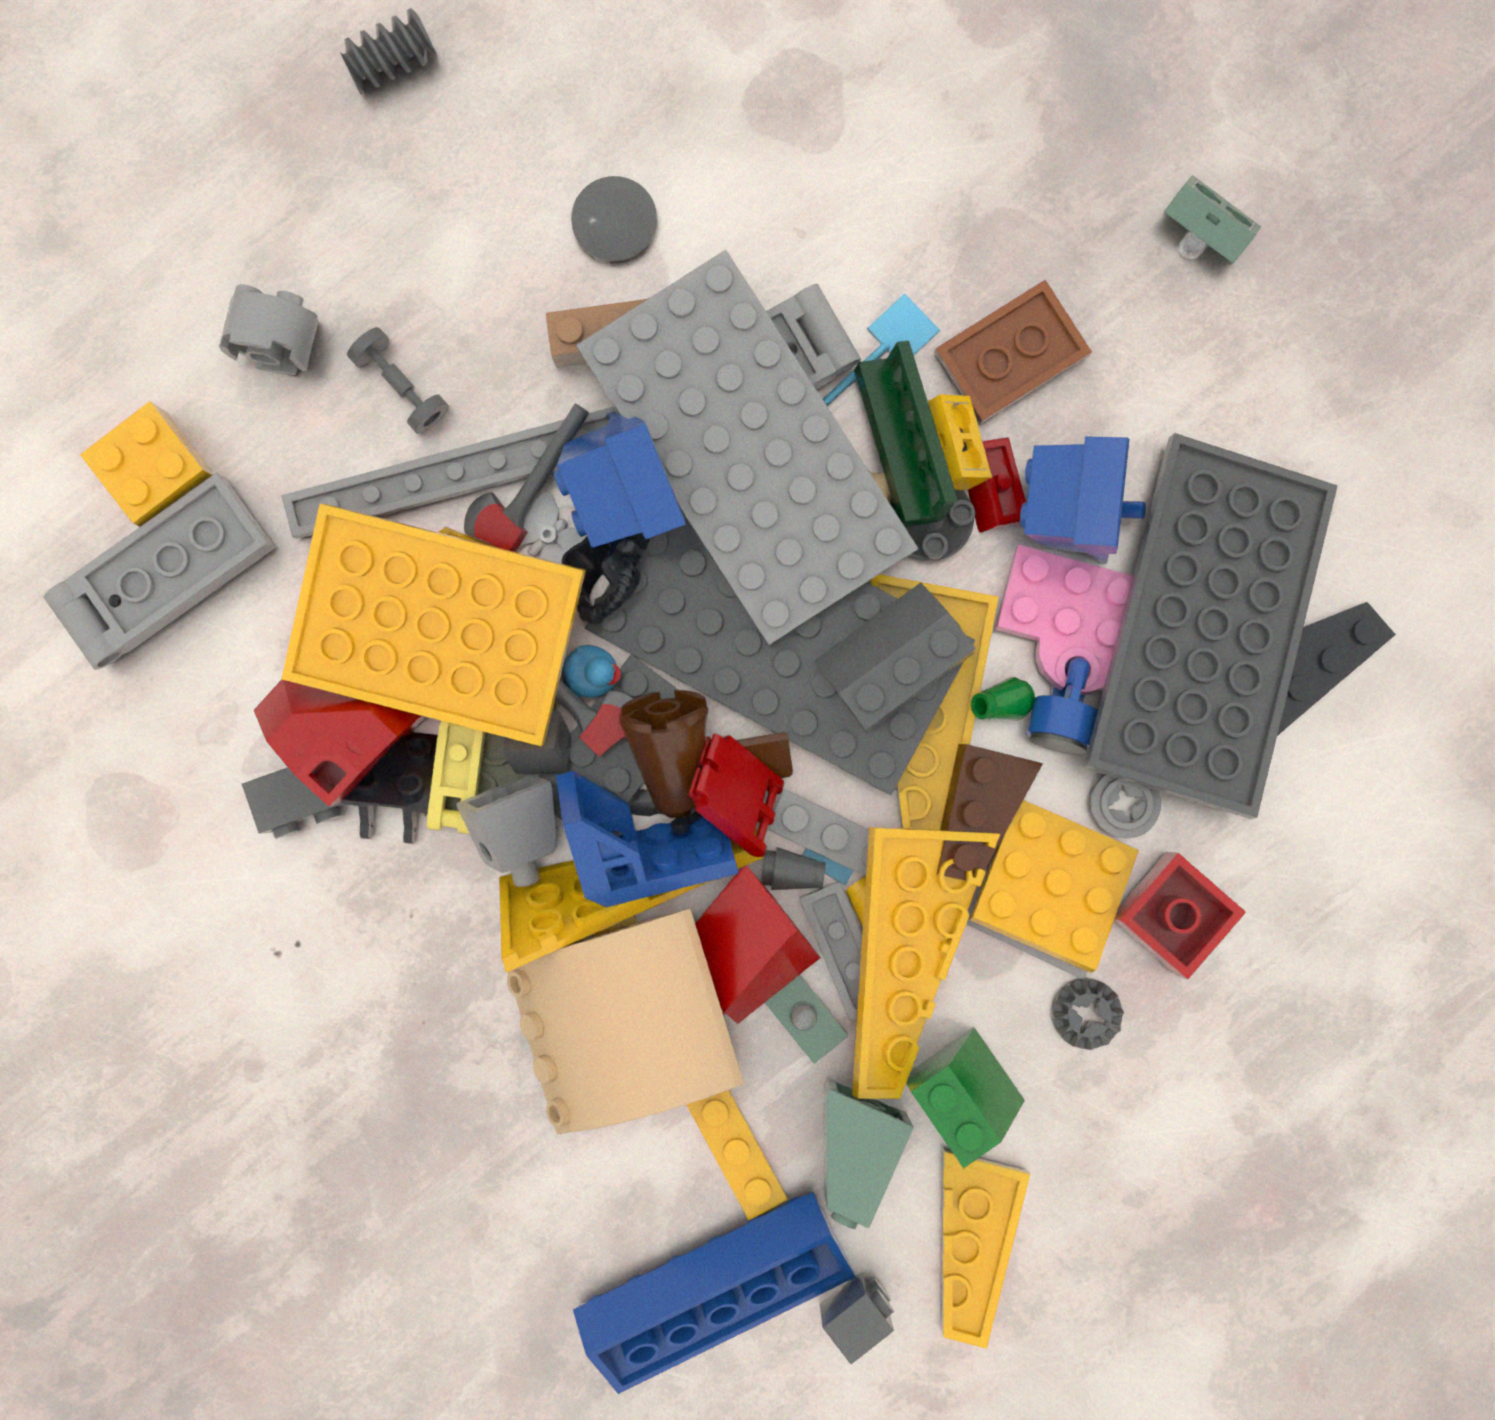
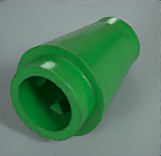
(1005, 700)

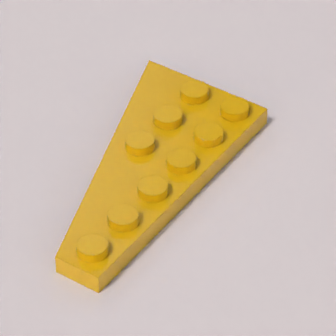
(906, 949)

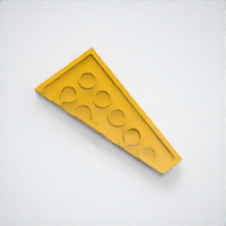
(928, 775)
(556, 913)

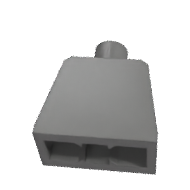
(513, 826)

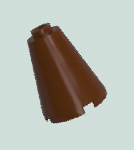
(667, 745)

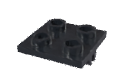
(397, 781)

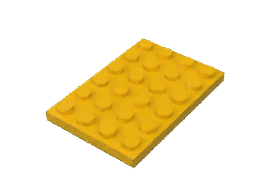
(432, 624)

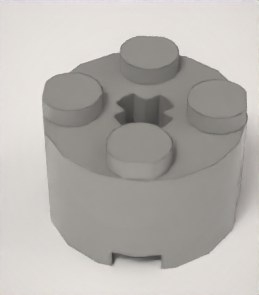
(269, 330)

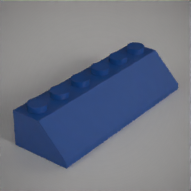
(712, 1293)

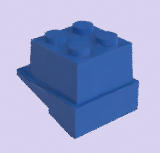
(617, 483)
(1079, 496)

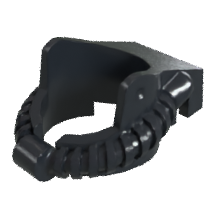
(617, 563)

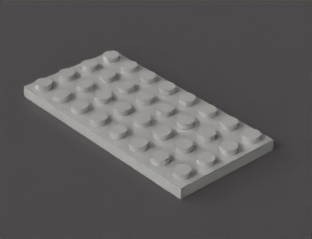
(748, 447)

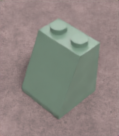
(859, 1152)

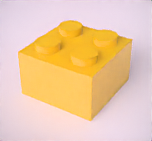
(146, 463)

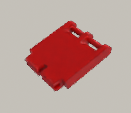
(733, 791)

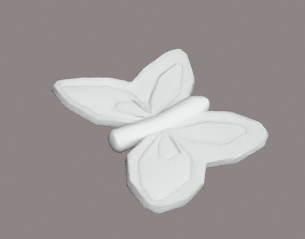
(548, 532)

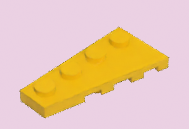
(977, 1239)

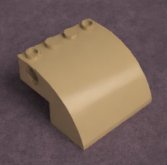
(625, 1024)

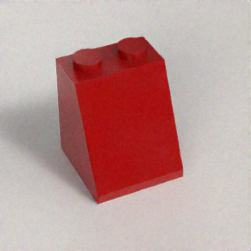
(750, 946)

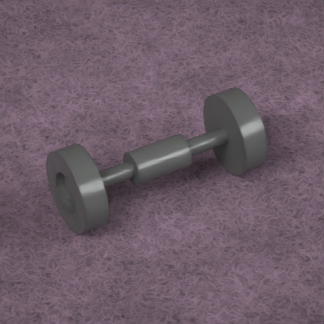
(368, 348)

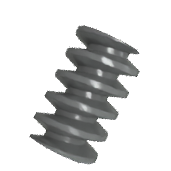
(387, 50)

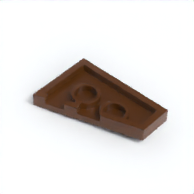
(982, 798)

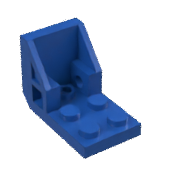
(636, 862)

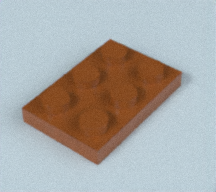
(1013, 351)

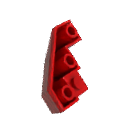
(329, 736)

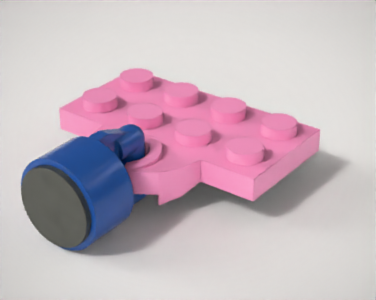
(1075, 619)

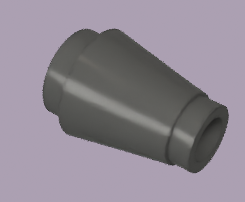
(791, 871)

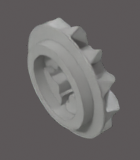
(1113, 821)

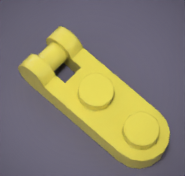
(454, 773)

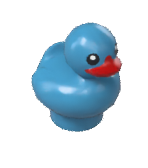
(590, 671)

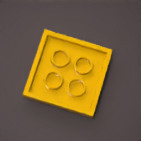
(1055, 886)

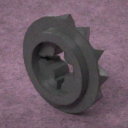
(1069, 1022)

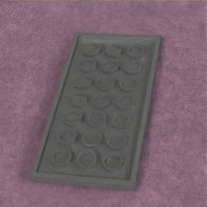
(1211, 627)
(700, 633)

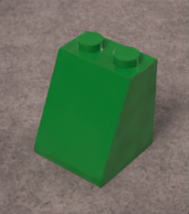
(966, 1096)

